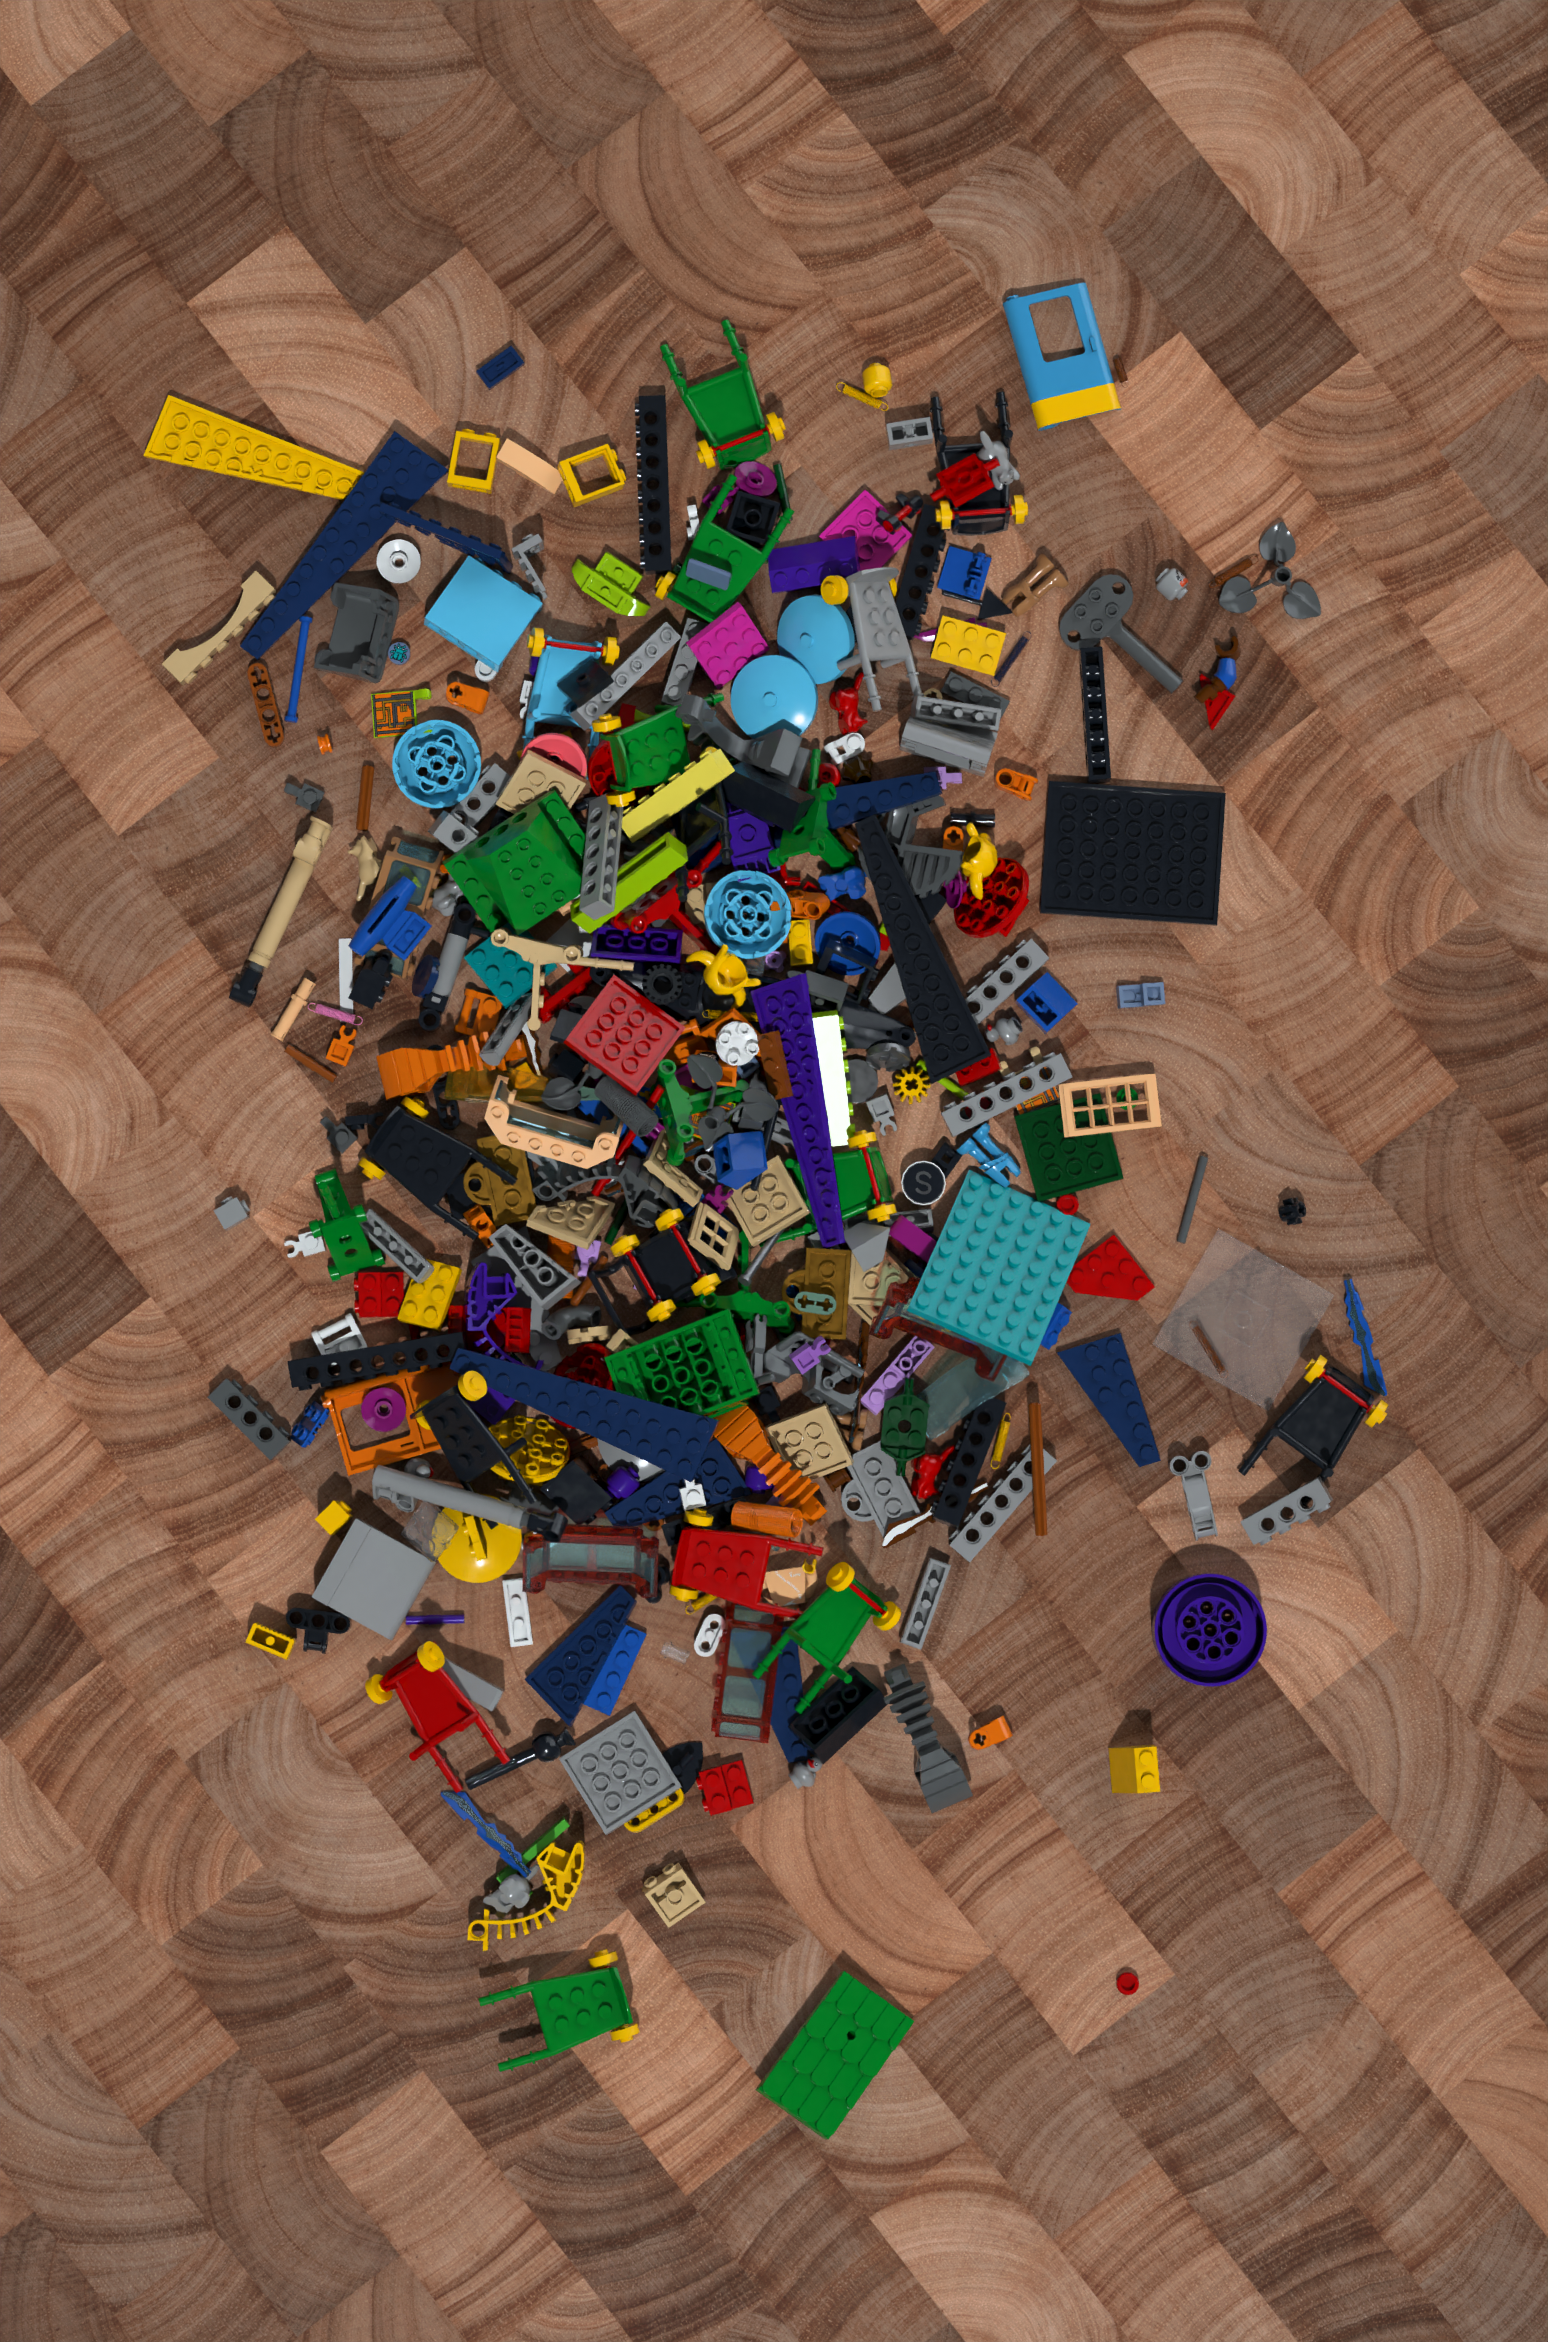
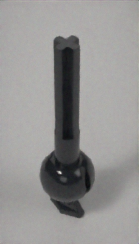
(545, 1747)

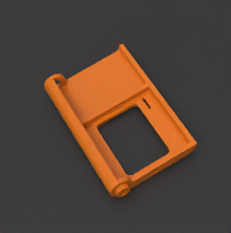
(414, 1389)

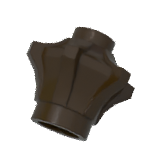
(857, 770)

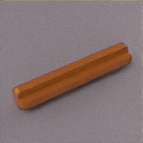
(365, 798)

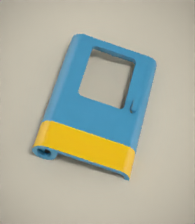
(1066, 386)

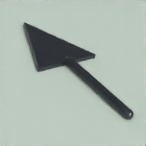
(990, 606)

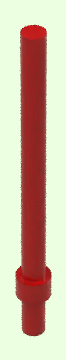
(627, 1141)

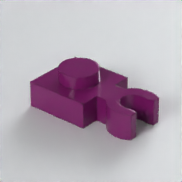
(712, 495)
(654, 1133)
(717, 1199)

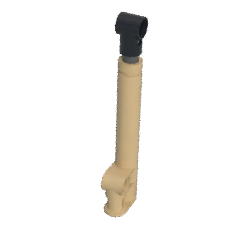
(306, 857)

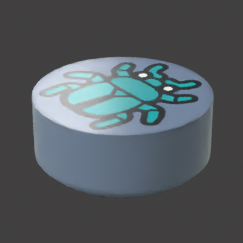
(399, 653)

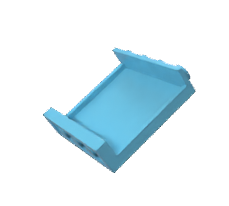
(483, 612)

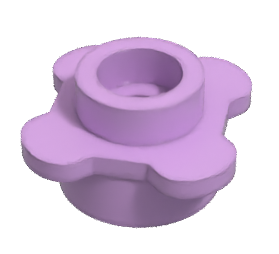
(778, 965)

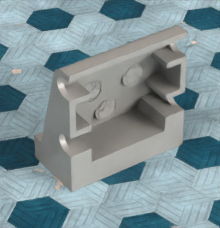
(949, 744)
(373, 1579)

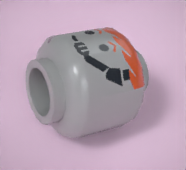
(1172, 584)

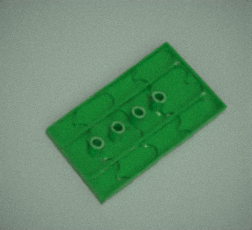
(824, 2070)

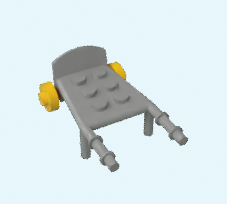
(876, 624)

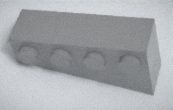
(537, 1271)

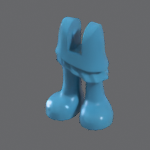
(993, 1166)

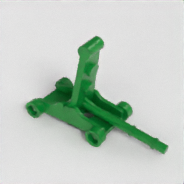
(811, 831)
(677, 1107)
(343, 1229)
(744, 1304)

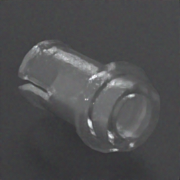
(674, 1652)

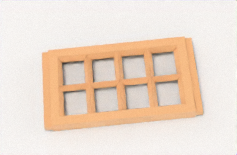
(1151, 1102)

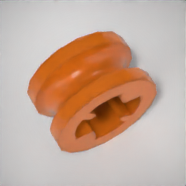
(324, 744)

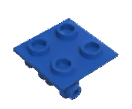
(964, 572)
(312, 1417)

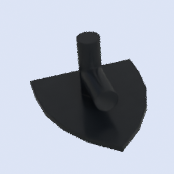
(685, 1762)

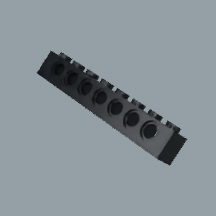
(655, 406)
(300, 1367)

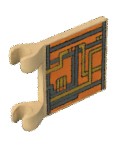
(1041, 1100)

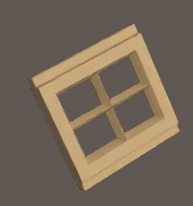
(729, 1245)

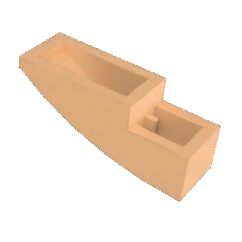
(529, 466)

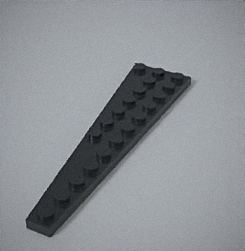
(935, 1003)

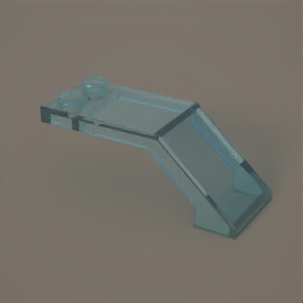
(964, 1390)

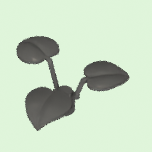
(1279, 546)
(562, 1093)
(712, 1127)

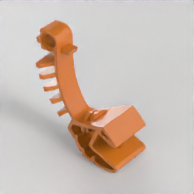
(417, 1069)
(747, 1440)

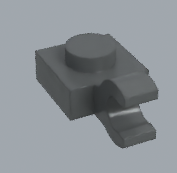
(307, 797)
(340, 1136)

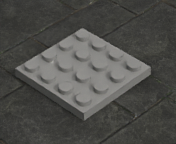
(620, 1772)

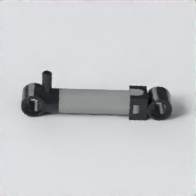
(450, 962)

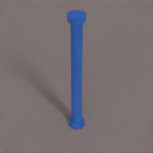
(298, 669)

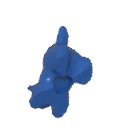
(849, 881)

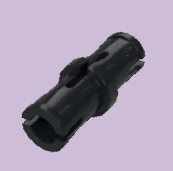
(978, 820)

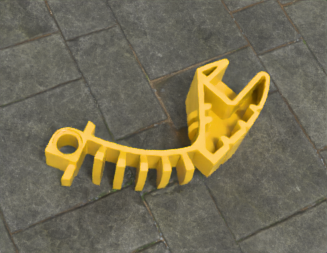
(562, 1875)

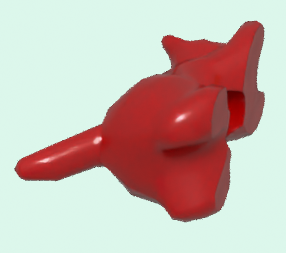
(846, 703)
(927, 1468)

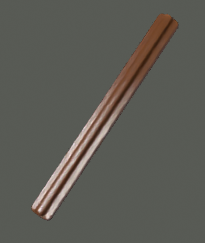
(1037, 1469)

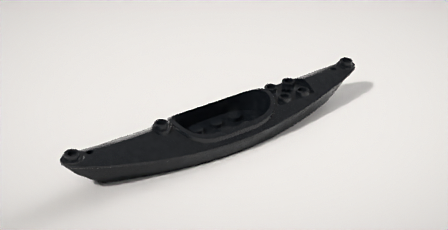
(861, 1025)

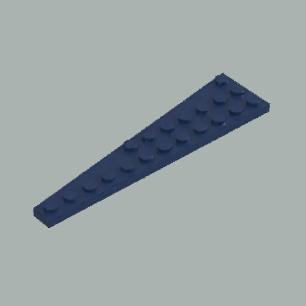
(643, 1428)

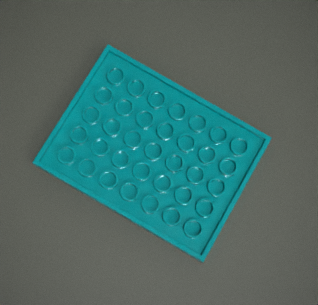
(999, 1267)

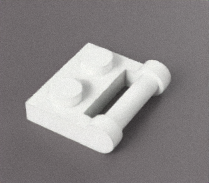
(350, 1341)

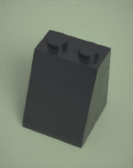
(579, 1491)

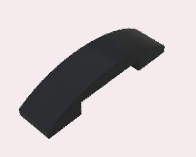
(721, 1519)

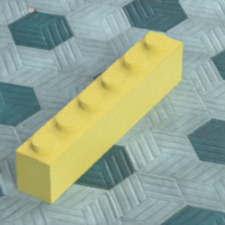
(676, 795)

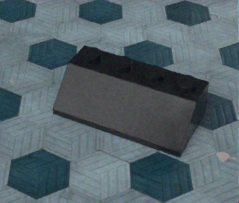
(838, 1715)

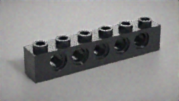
(917, 560)
(1094, 715)
(952, 1515)

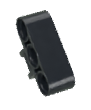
(315, 1633)

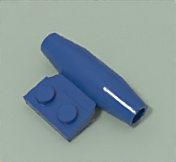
(392, 923)

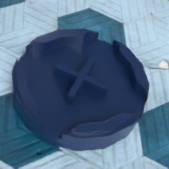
(425, 976)

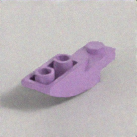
(896, 1373)

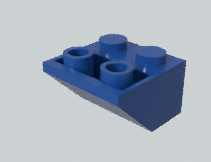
(1046, 1002)
(740, 1158)

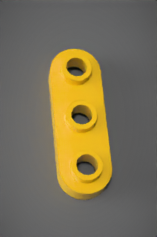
(664, 1807)

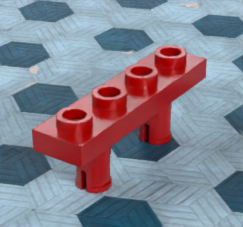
(576, 987)

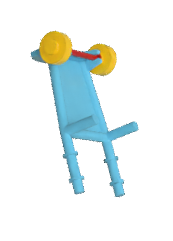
(555, 663)

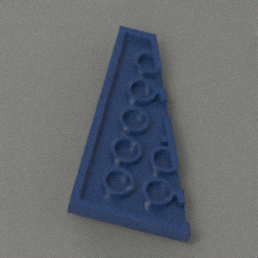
(574, 1665)

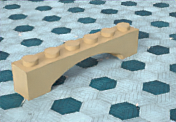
(186, 663)

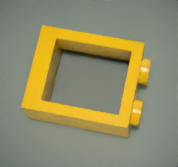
(468, 483)
(571, 485)

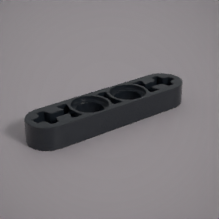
(439, 1088)

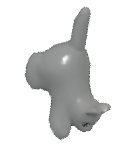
(1005, 472)
(446, 897)
(511, 1892)

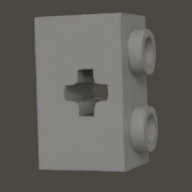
(909, 433)

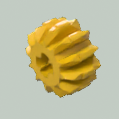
(908, 1078)

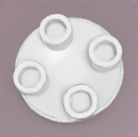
(737, 1043)

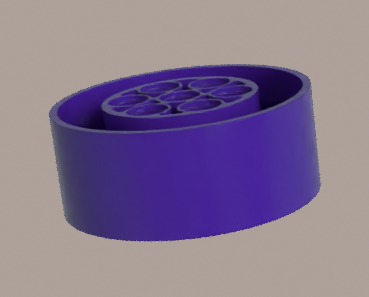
(1171, 1635)

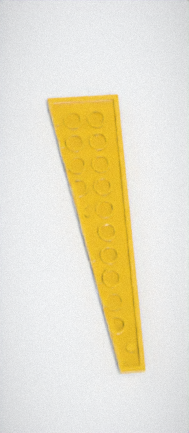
(223, 446)

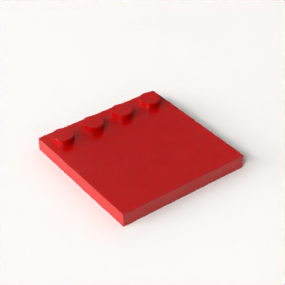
(624, 1035)

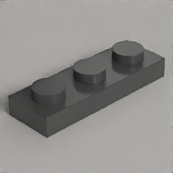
(971, 693)

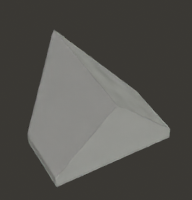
(867, 1243)

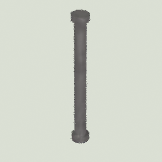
(745, 1278)

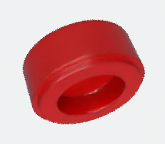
(1067, 1204)
(1127, 1983)

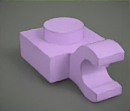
(943, 777)
(587, 1257)

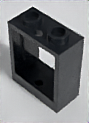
(834, 947)

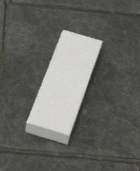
(517, 1613)

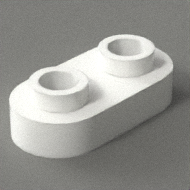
(710, 1635)

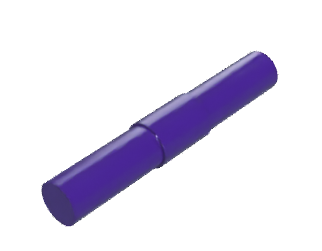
(435, 1619)

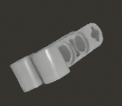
(1196, 1494)

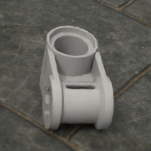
(710, 1174)

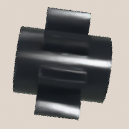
(1292, 1211)

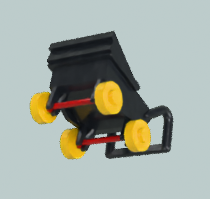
(663, 1270)

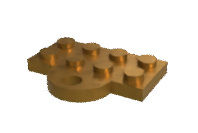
(507, 1201)
(828, 1274)

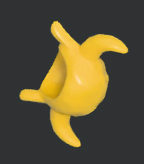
(978, 859)
(725, 974)

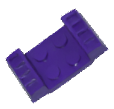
(749, 842)

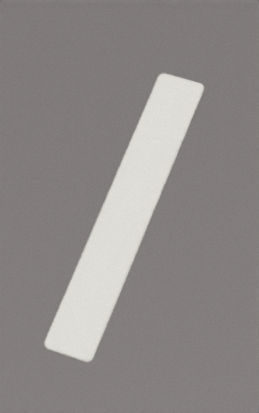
(345, 975)

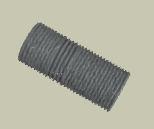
(627, 1105)

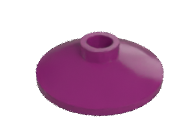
(755, 479)
(954, 891)
(381, 1420)

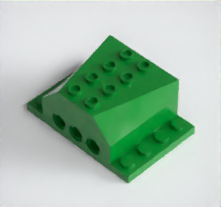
(523, 866)
(689, 1368)

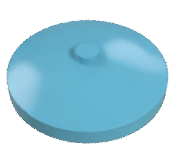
(816, 636)
(774, 695)

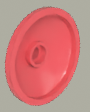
(567, 750)

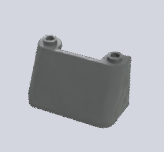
(360, 633)

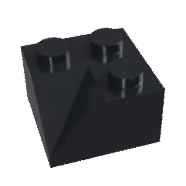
(753, 518)

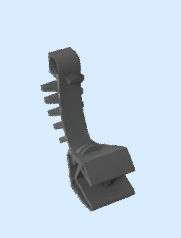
(772, 753)
(642, 1189)
(936, 1767)

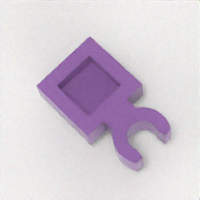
(807, 1355)

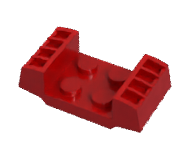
(508, 1331)

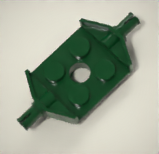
(907, 1444)

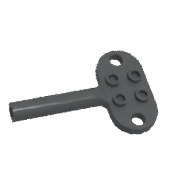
(1099, 616)

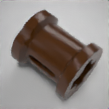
(836, 1479)

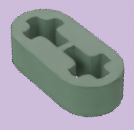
(816, 1297)

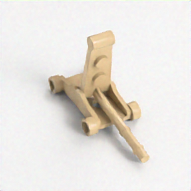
(544, 953)

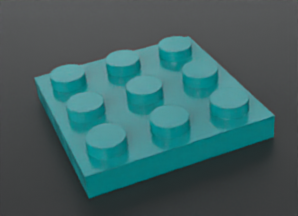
(504, 969)

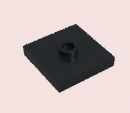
(585, 683)

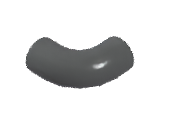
(570, 1317)

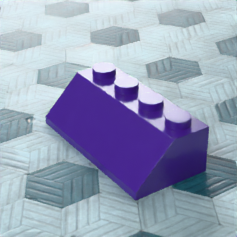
(810, 563)
(652, 945)

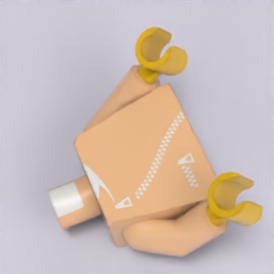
(790, 1585)

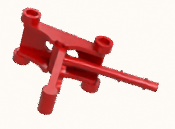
(664, 904)

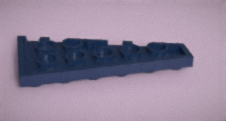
(451, 537)
(1109, 1383)
(662, 1496)
(786, 1697)

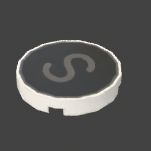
(923, 1183)

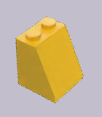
(1134, 1769)

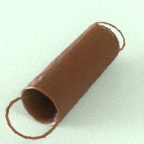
(1120, 370)

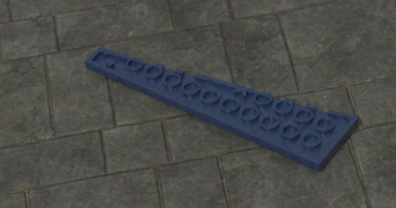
(396, 475)
(850, 806)

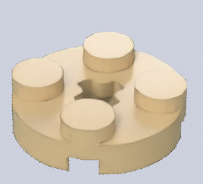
(589, 1334)

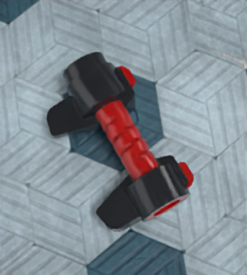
(909, 508)

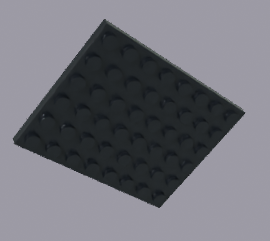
(1132, 853)

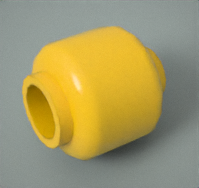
(877, 380)

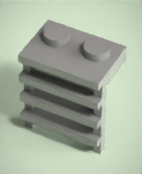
(530, 546)

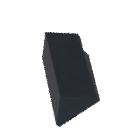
(766, 797)

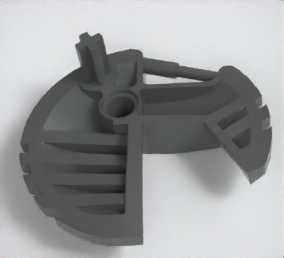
(923, 866)

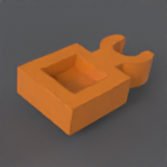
(340, 1050)

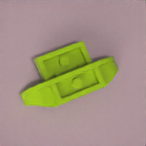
(611, 585)

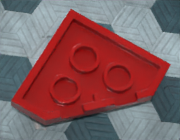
(1109, 1273)

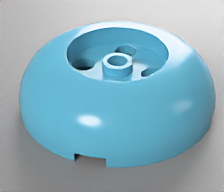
(412, 755)
(762, 892)

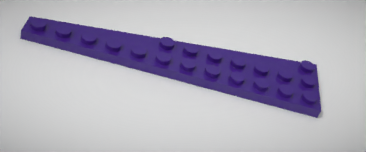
(788, 1009)

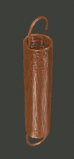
(1232, 572)

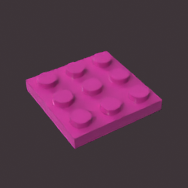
(873, 542)
(727, 645)

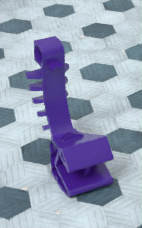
(483, 1301)

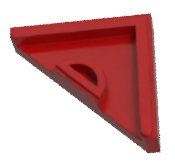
(1217, 707)

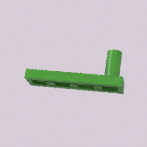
(536, 1847)

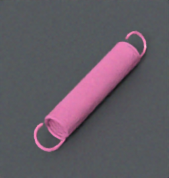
(334, 1013)

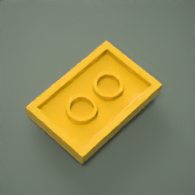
(968, 645)
(429, 1301)

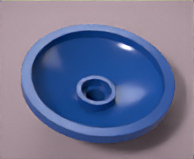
(838, 928)

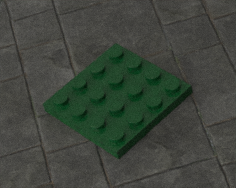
(1070, 1163)

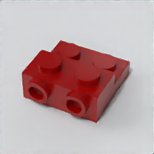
(379, 1294)
(724, 1787)

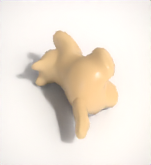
(369, 865)

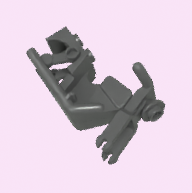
(777, 1367)

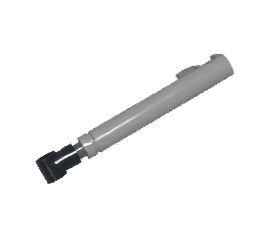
(407, 1489)

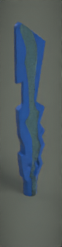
(1362, 1336)
(487, 1831)

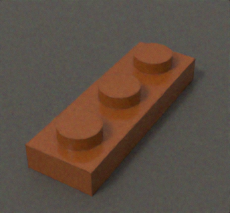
(775, 1065)

